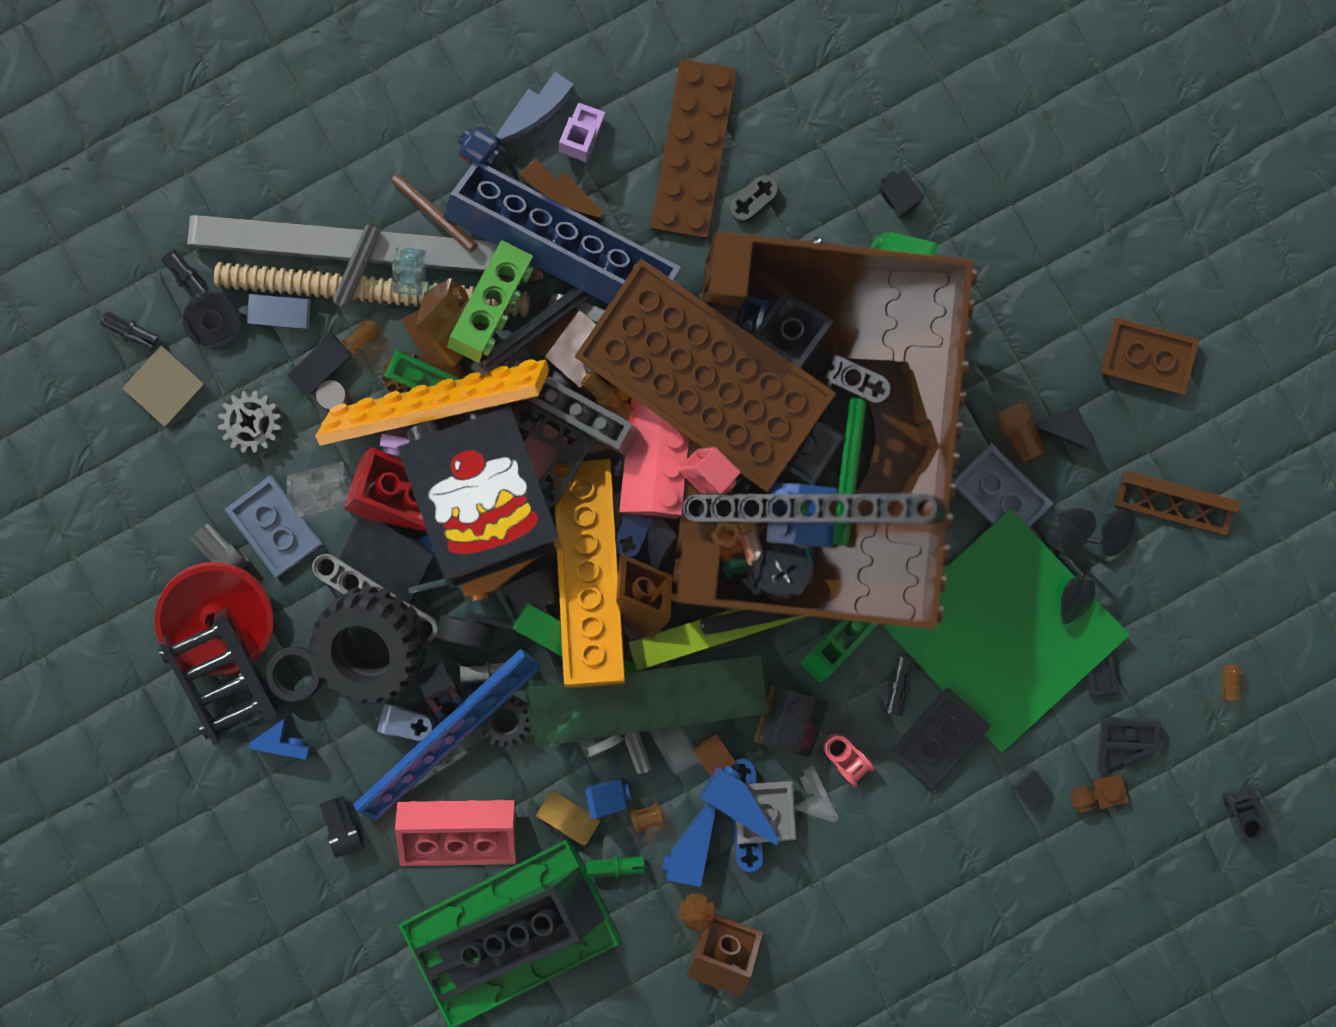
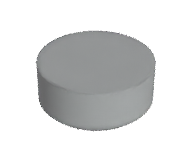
(330, 394)

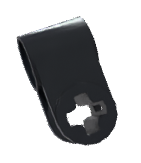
(1244, 812)

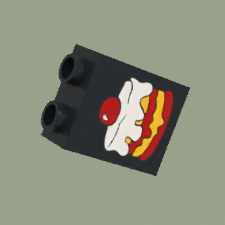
(478, 494)

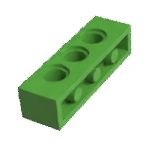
(506, 261)

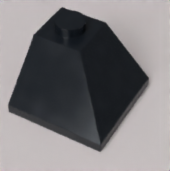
(795, 330)

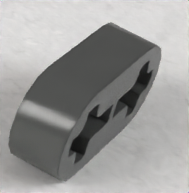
(757, 204)

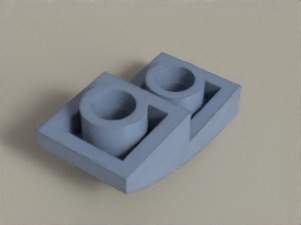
(278, 311)

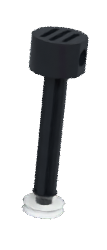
(541, 590)

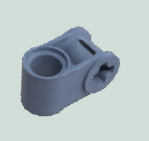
(401, 721)

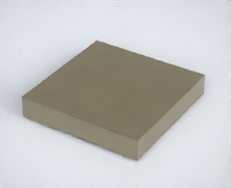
(163, 386)

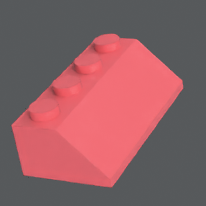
(651, 467)
(456, 833)

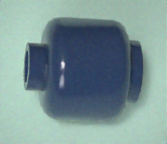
(479, 146)

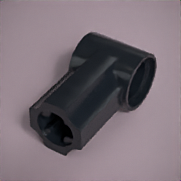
(343, 833)

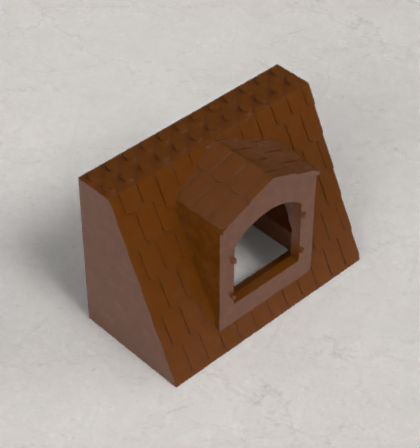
(898, 319)

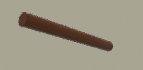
(432, 211)

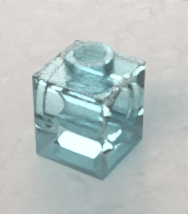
(409, 271)

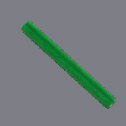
(850, 464)

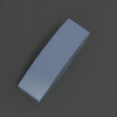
(536, 108)

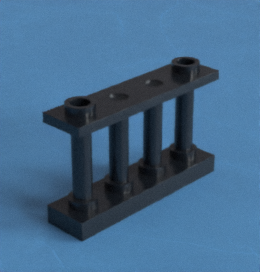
(237, 654)

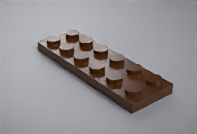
(693, 148)

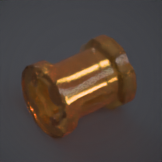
(646, 818)

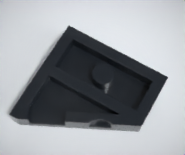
(1125, 740)

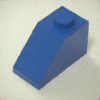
(607, 797)

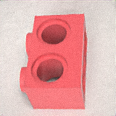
(710, 471)

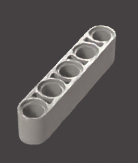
(343, 570)

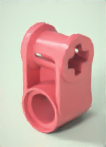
(850, 762)

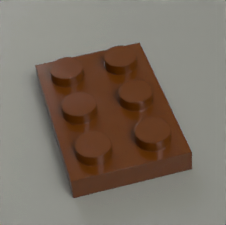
(1149, 356)

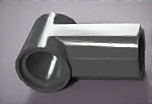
(217, 548)

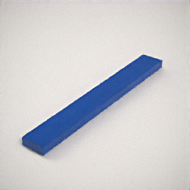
(447, 735)

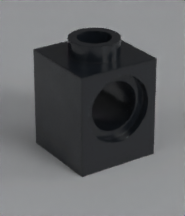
(900, 192)

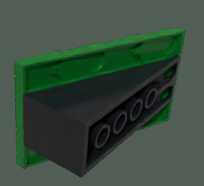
(509, 933)

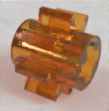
(696, 911)

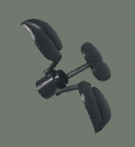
(1070, 536)

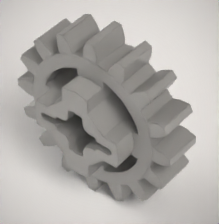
(261, 414)

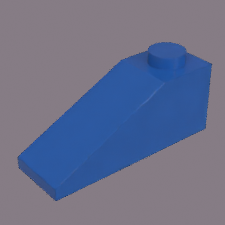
(734, 799)
(690, 851)

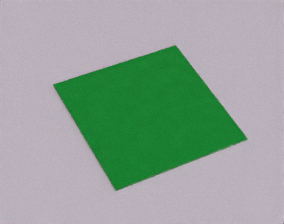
(1004, 631)

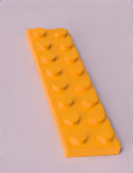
(433, 402)
(588, 577)

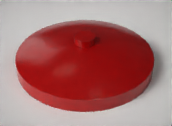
(200, 591)

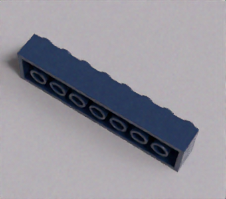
(555, 235)

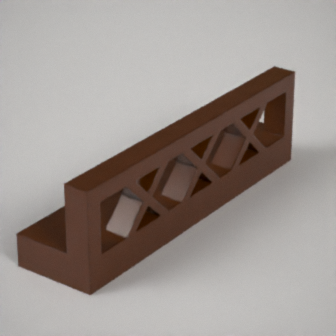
(1180, 492)

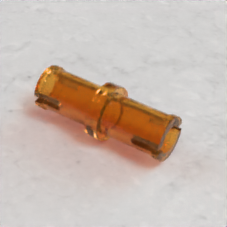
(607, 395)

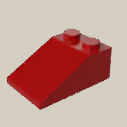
(383, 491)

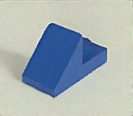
(273, 742)

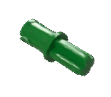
(615, 867)

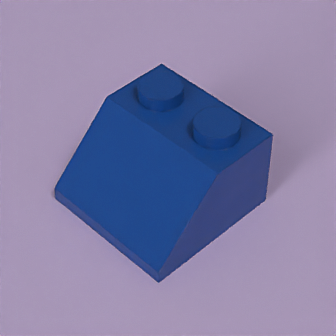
(801, 534)

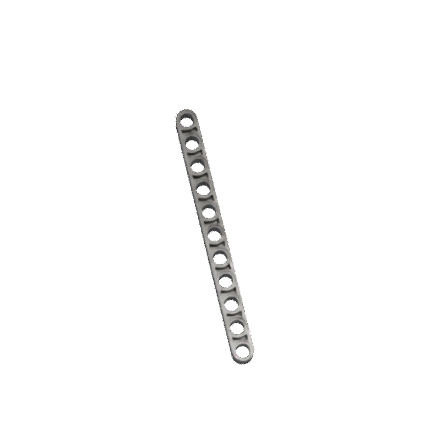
(330, 242)

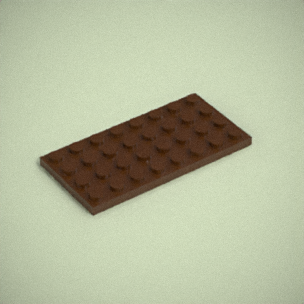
(705, 374)

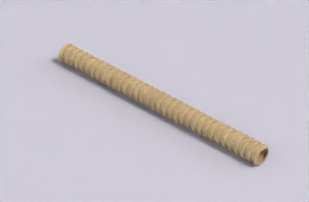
(327, 285)

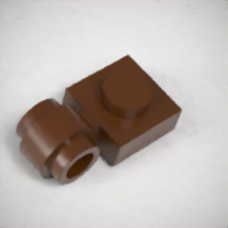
(1106, 791)

